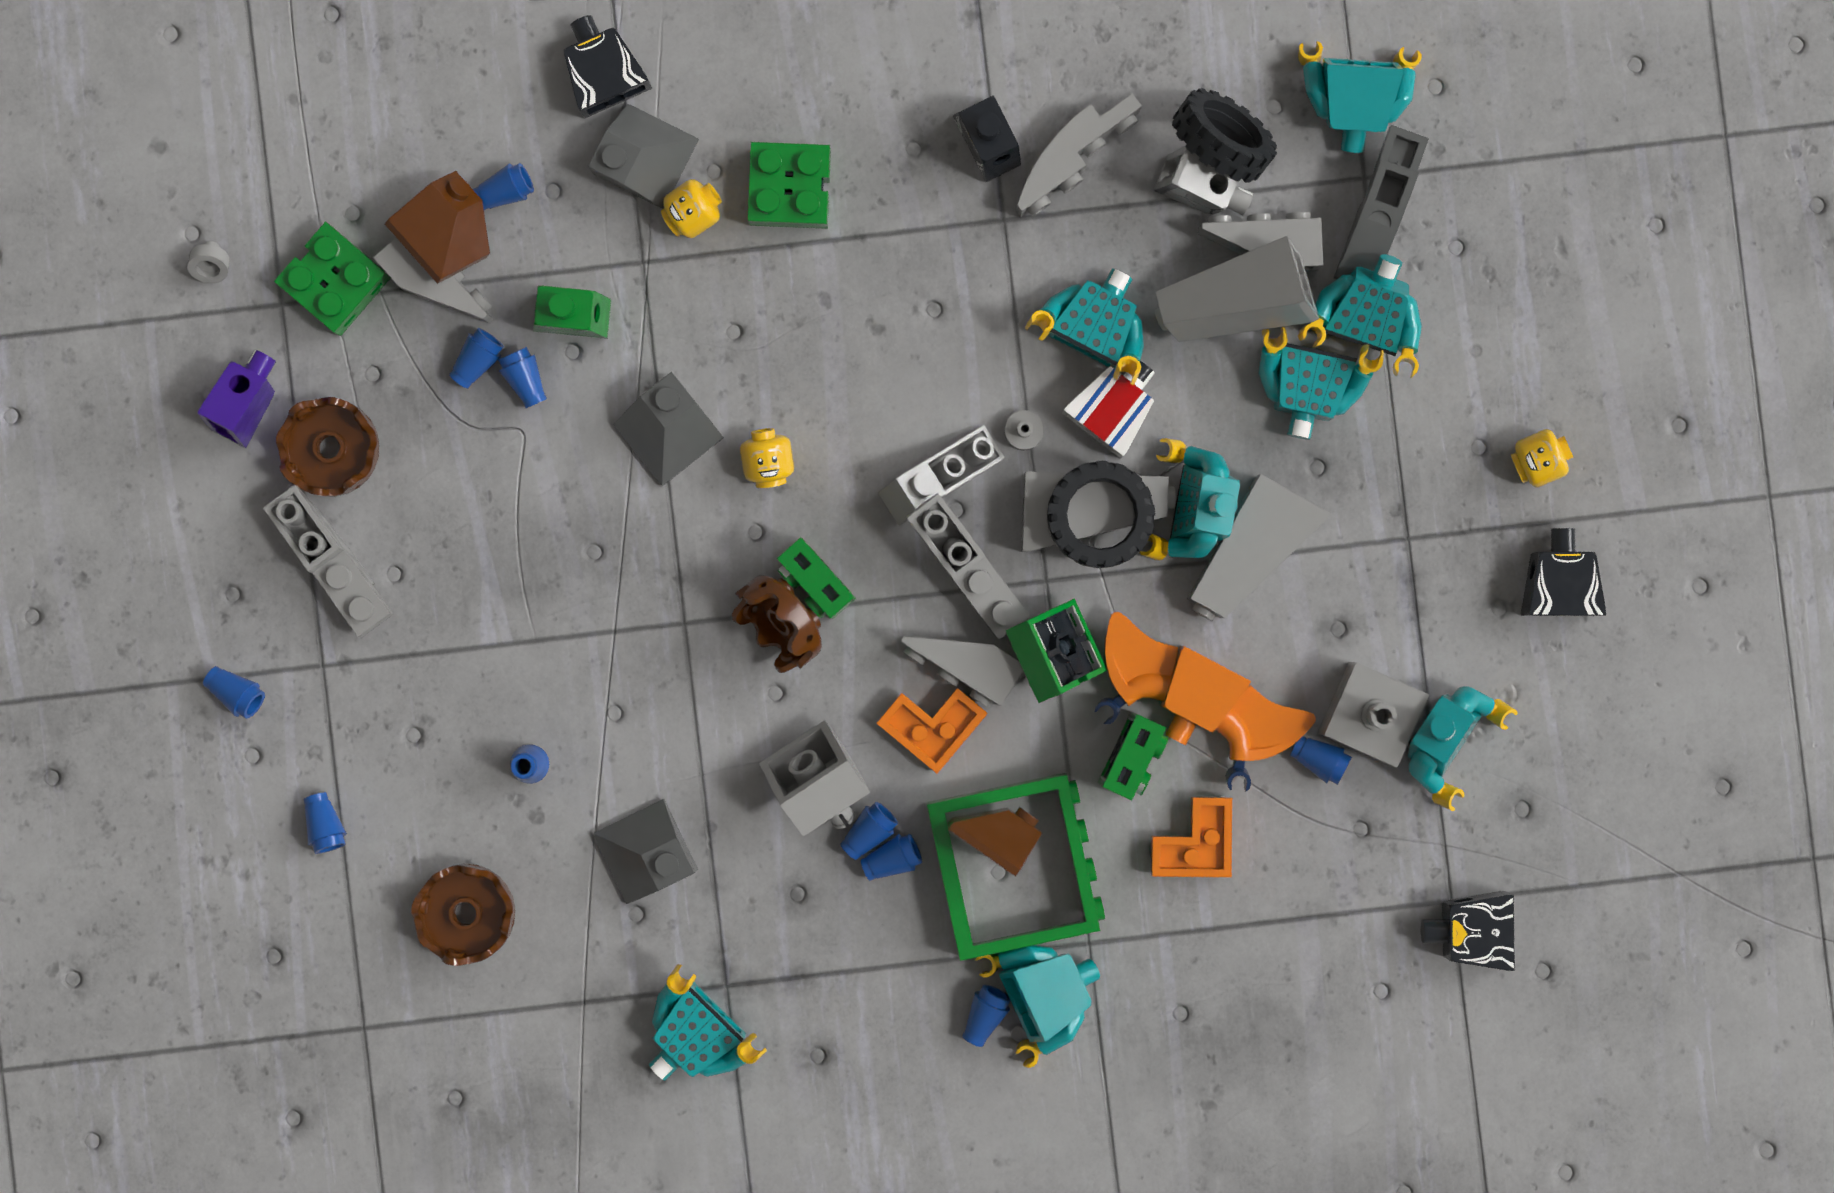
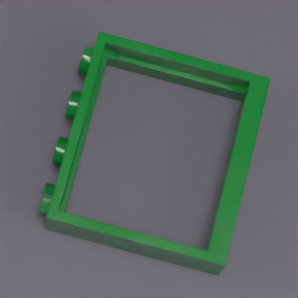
(1083, 867)

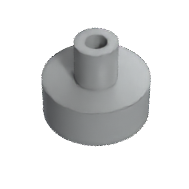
(208, 263)
(1024, 440)

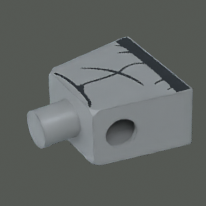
(1189, 182)

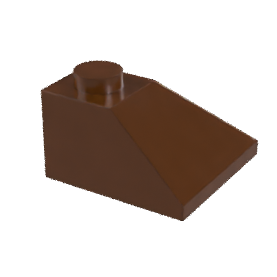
(443, 227)
(1000, 835)

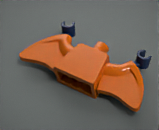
(1198, 695)

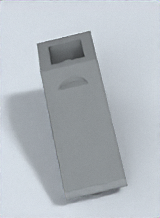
(1261, 230)
(415, 280)
(941, 473)
(979, 665)

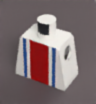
(1112, 408)

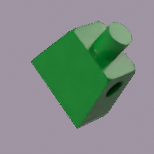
(571, 312)

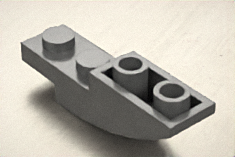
(1383, 201)

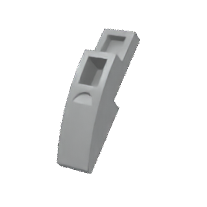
(1061, 161)
(329, 560)
(967, 565)

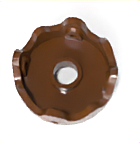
(300, 443)
(779, 621)
(444, 933)

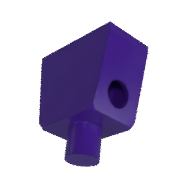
(236, 412)

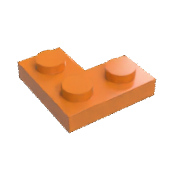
(935, 737)
(1205, 851)

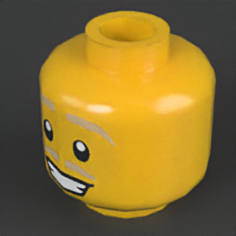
(691, 208)
(767, 458)
(1541, 458)

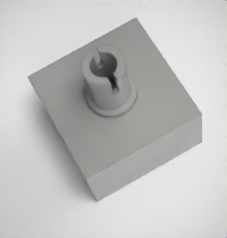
(1373, 714)
(815, 780)

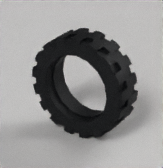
(1224, 135)
(1142, 505)

